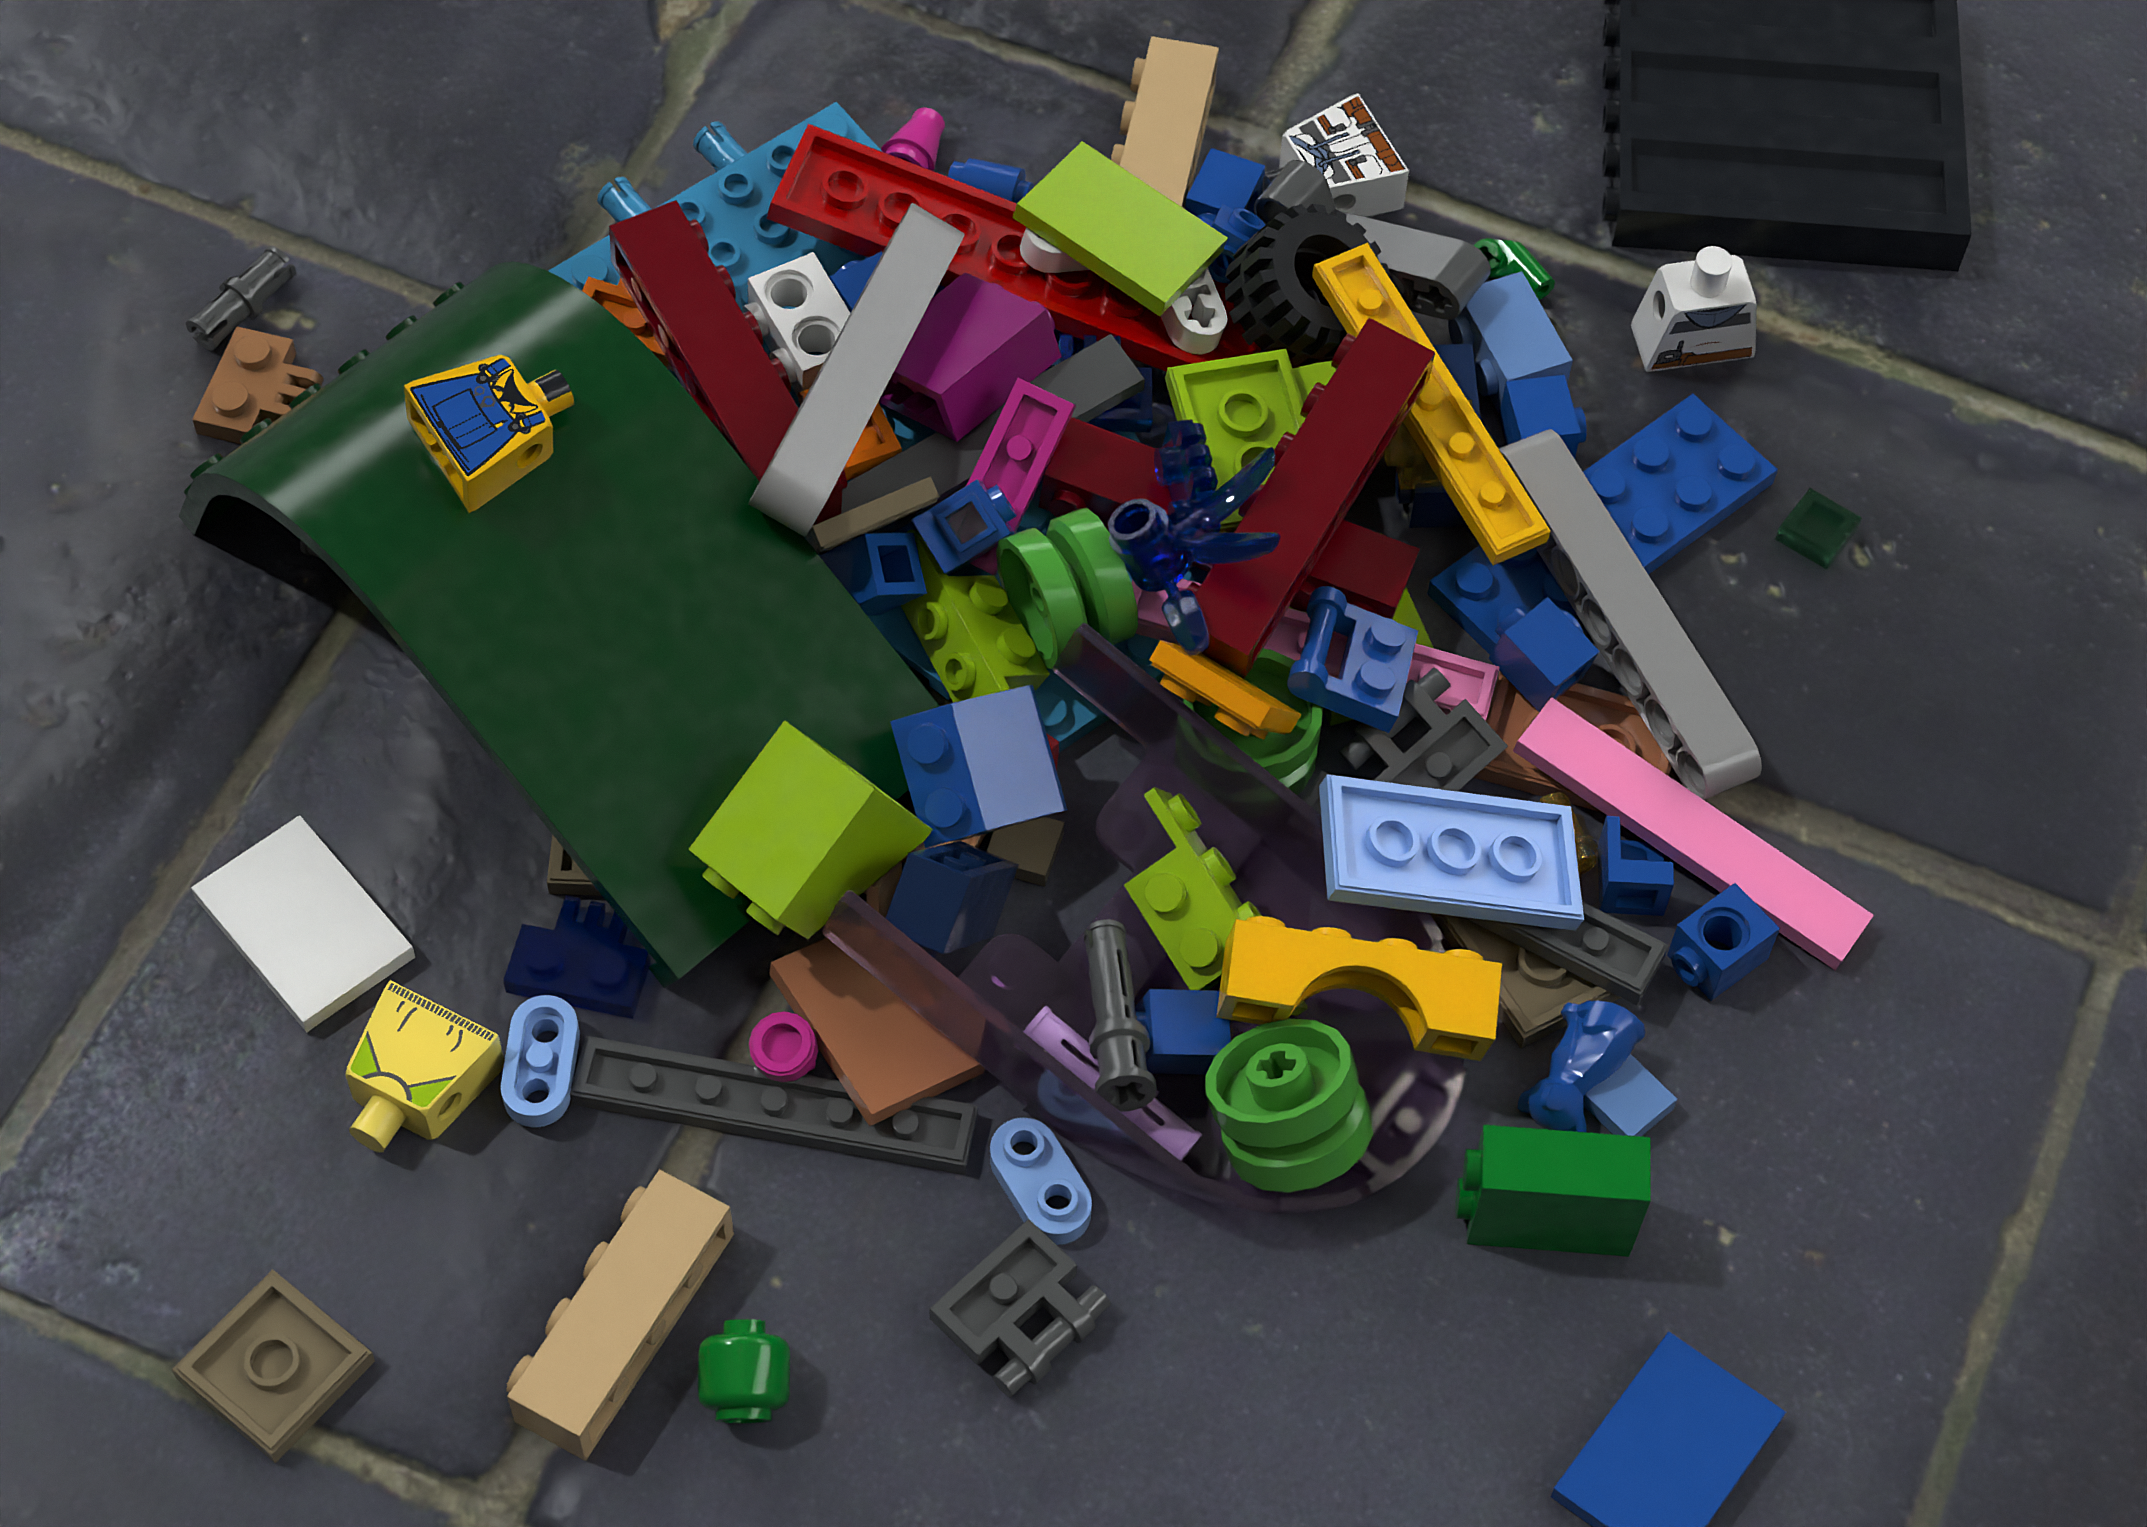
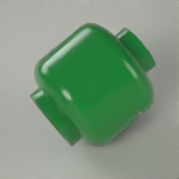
(744, 1373)

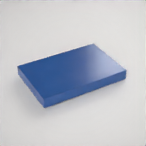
(1669, 1445)

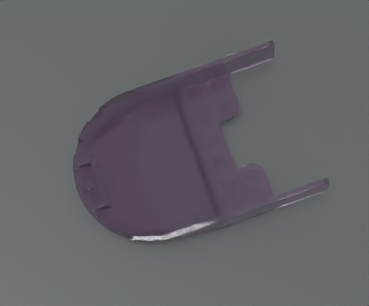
(1278, 866)

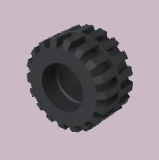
(1267, 290)

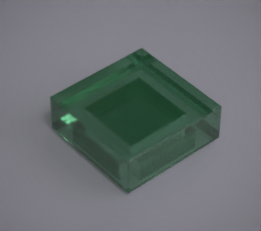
(1818, 528)

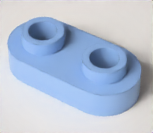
(540, 1065)
(1038, 1176)

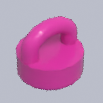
(783, 1046)

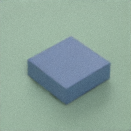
(1629, 1100)

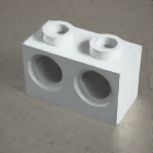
(801, 330)

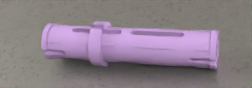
(1075, 1055)

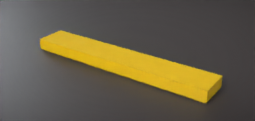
(1442, 417)

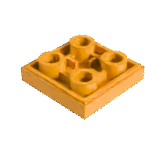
(1239, 702)

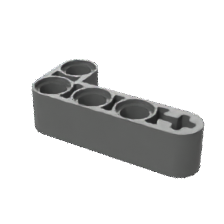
(1428, 269)

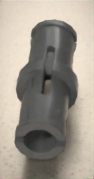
(241, 298)

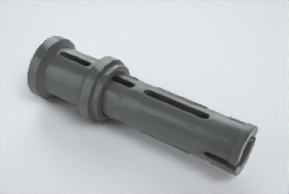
(1118, 1037)

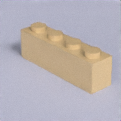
(1168, 115)
(619, 1314)

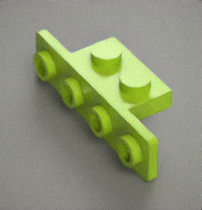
(971, 633)
(1190, 896)

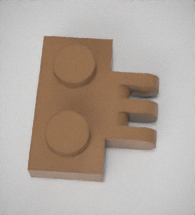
(251, 384)

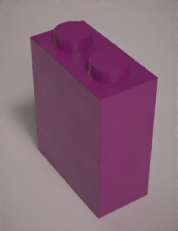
(969, 356)

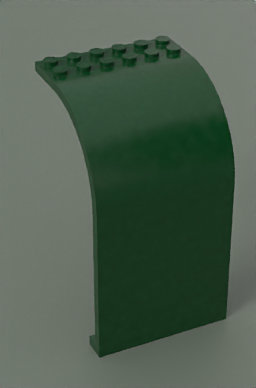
(601, 620)

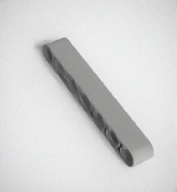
(856, 371)
(1633, 623)

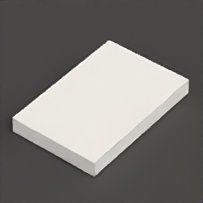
(303, 923)

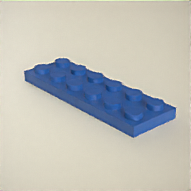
(1658, 488)

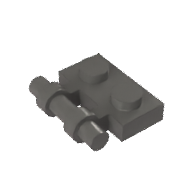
(1441, 759)
(1008, 1290)

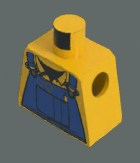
(486, 424)

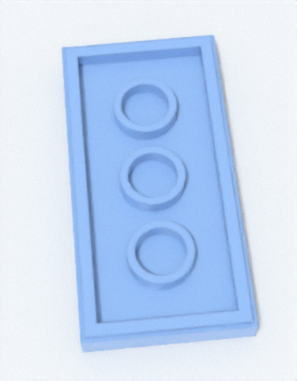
(1450, 853)

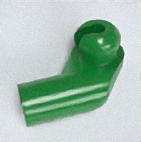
(1512, 257)

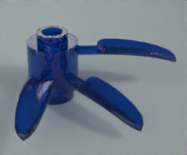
(1160, 556)

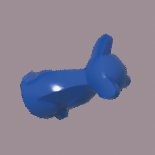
(1591, 1050)

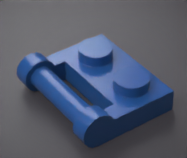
(1372, 664)

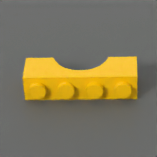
(1441, 997)

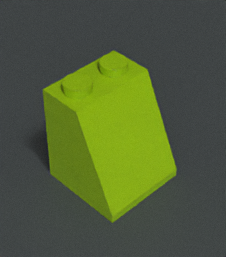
(803, 834)

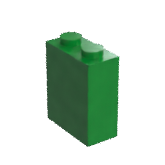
(1555, 1190)

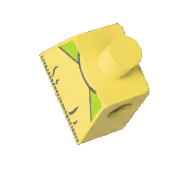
(417, 1067)

